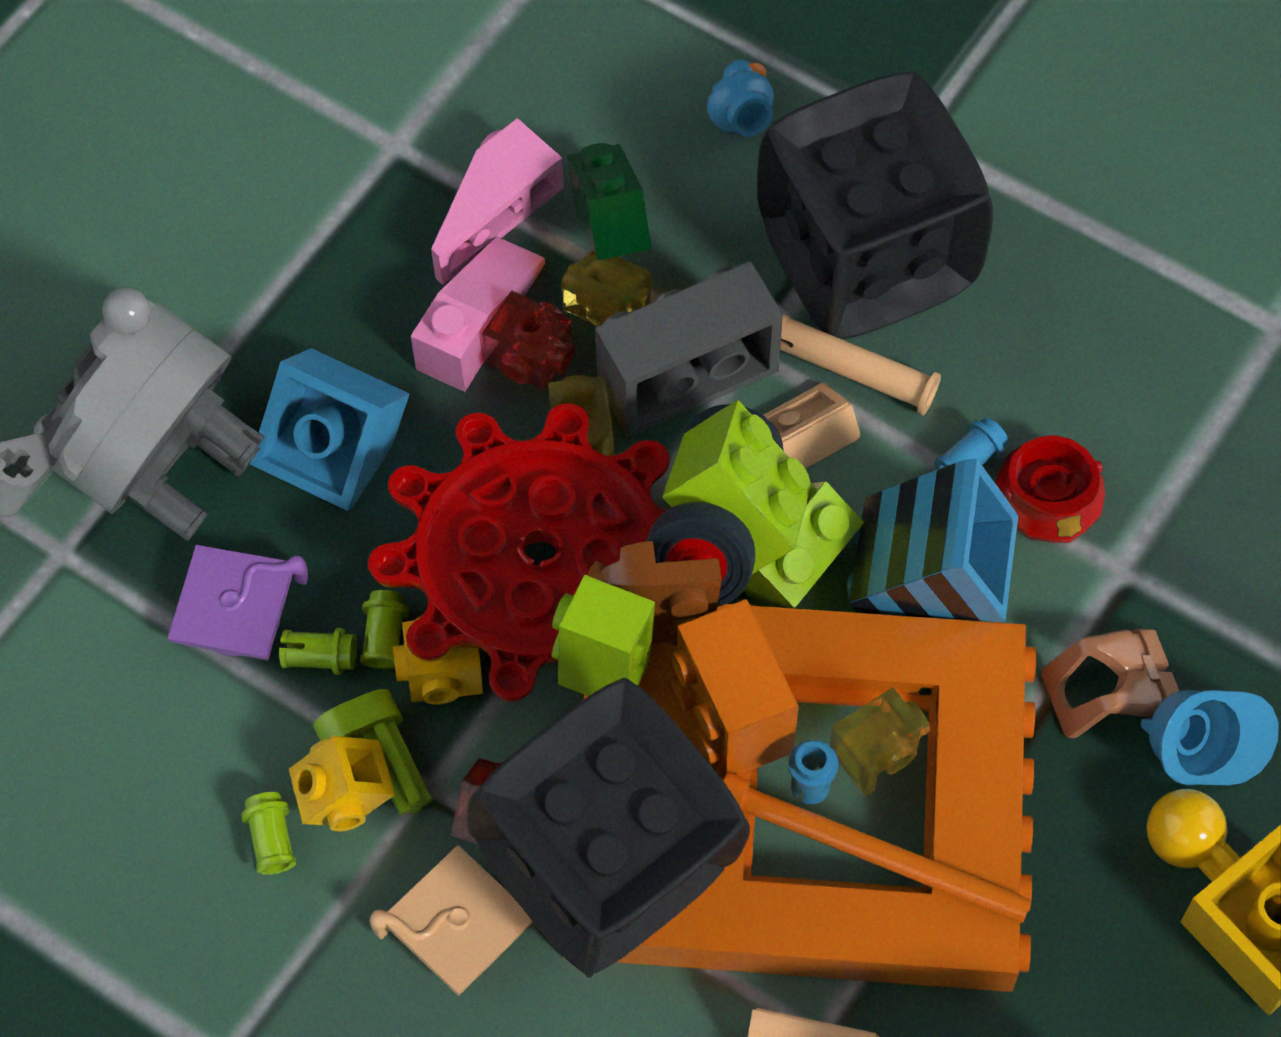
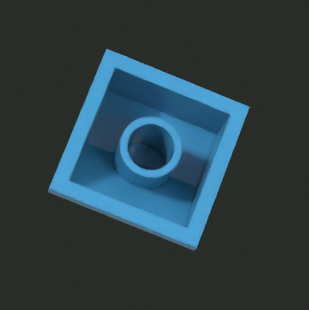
(328, 427)

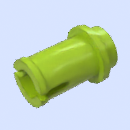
(383, 628)
(319, 650)
(269, 832)

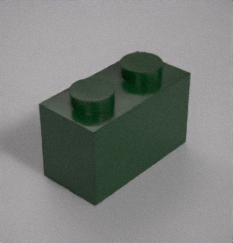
(608, 201)

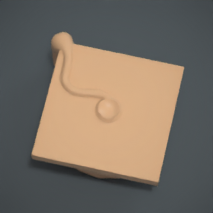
(455, 920)

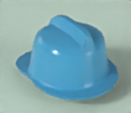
(1213, 736)

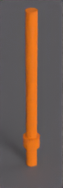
(876, 850)

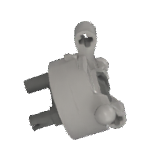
(130, 415)

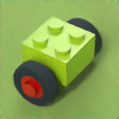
(731, 497)

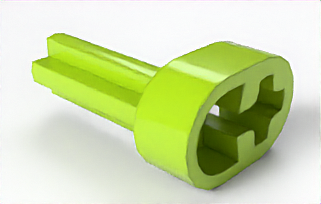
(377, 718)

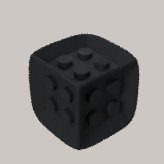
(873, 204)
(606, 825)

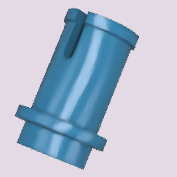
(982, 442)
(805, 771)

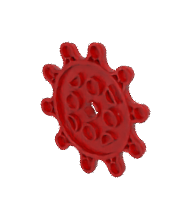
(487, 514)

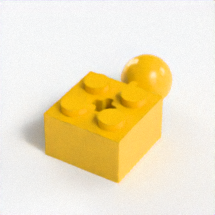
(1245, 893)

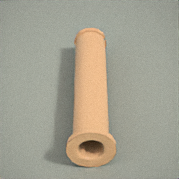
(859, 364)

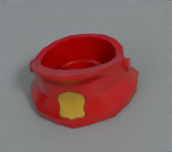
(1053, 488)

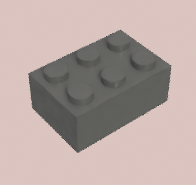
(689, 347)

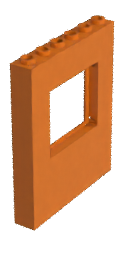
(969, 821)

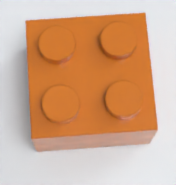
(734, 690)

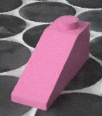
(502, 187)
(449, 335)

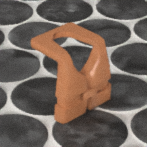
(1141, 682)

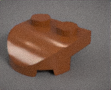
(679, 588)

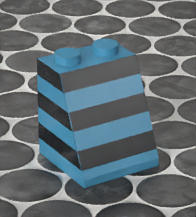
(936, 548)

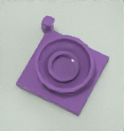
(234, 601)

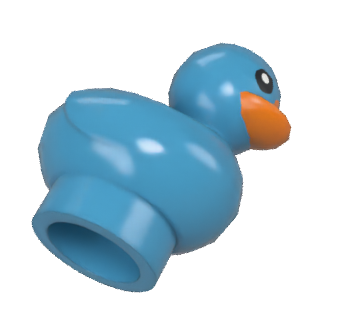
(742, 99)

